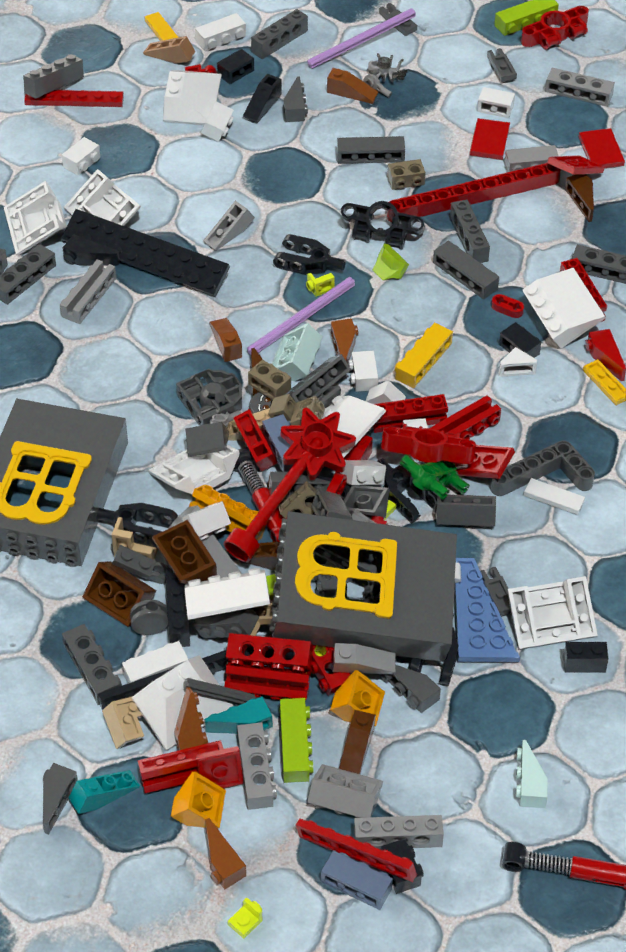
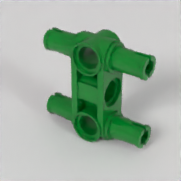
(435, 476)

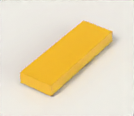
(160, 26)
(606, 381)

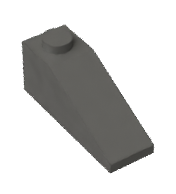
(57, 786)

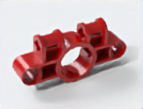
(572, 23)
(428, 444)

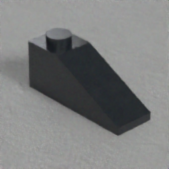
(86, 252)

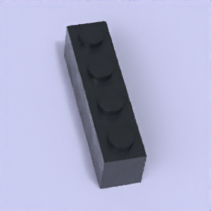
(177, 610)

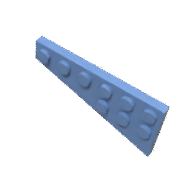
(479, 623)

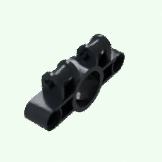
(394, 235)

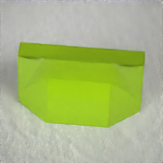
(389, 264)

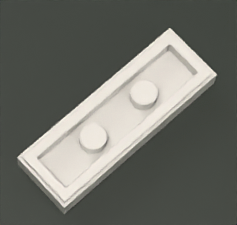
(554, 496)

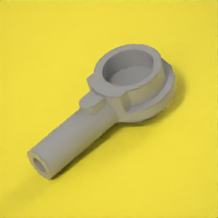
(373, 81)
(225, 418)

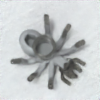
(383, 68)

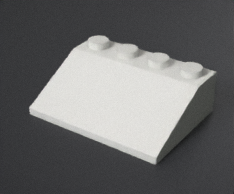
(564, 305)
(355, 416)
(226, 593)

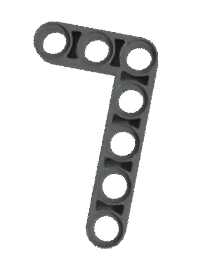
(557, 456)

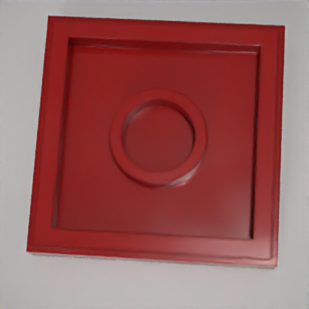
(221, 766)

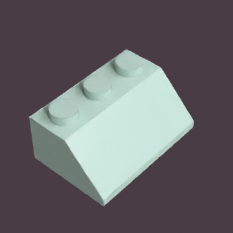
(297, 351)

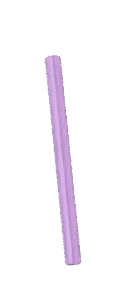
(361, 38)
(302, 315)

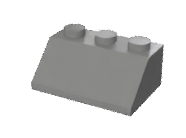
(344, 792)

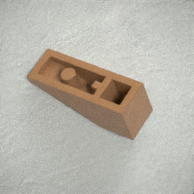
(172, 50)

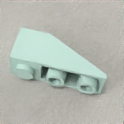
(533, 781)

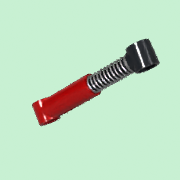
(259, 492)
(516, 858)

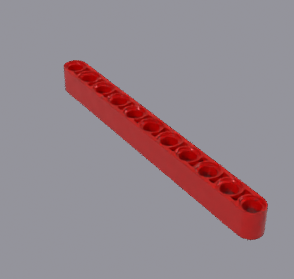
(477, 190)

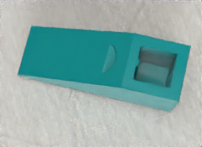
(248, 713)
(101, 790)

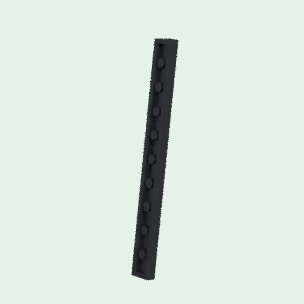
(214, 662)

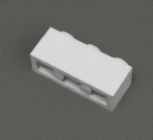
(220, 32)
(154, 662)

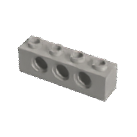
(579, 87)
(256, 795)
(418, 831)

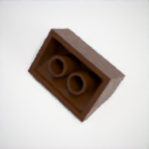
(185, 553)
(116, 591)

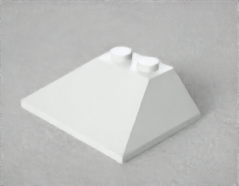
(190, 96)
(103, 199)
(34, 218)
(192, 472)
(552, 613)
(163, 699)

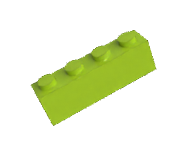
(521, 15)
(295, 741)

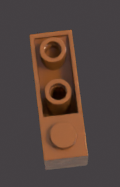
(189, 722)

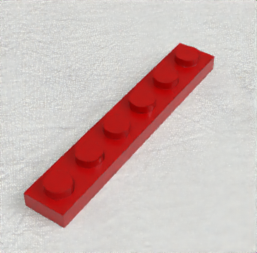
(78, 98)
(357, 850)

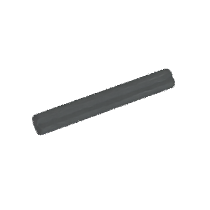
(218, 691)

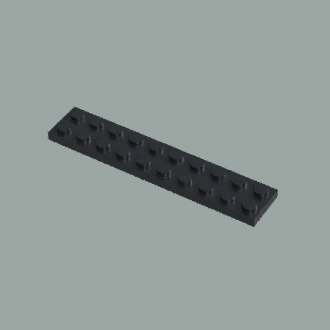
(151, 253)

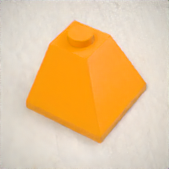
(357, 694)
(198, 801)

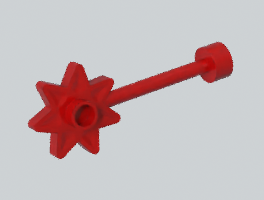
(312, 447)

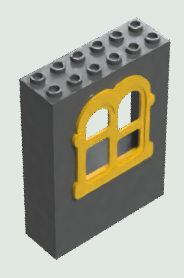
(62, 442)
(414, 582)

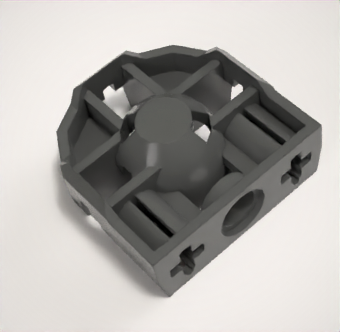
(219, 384)

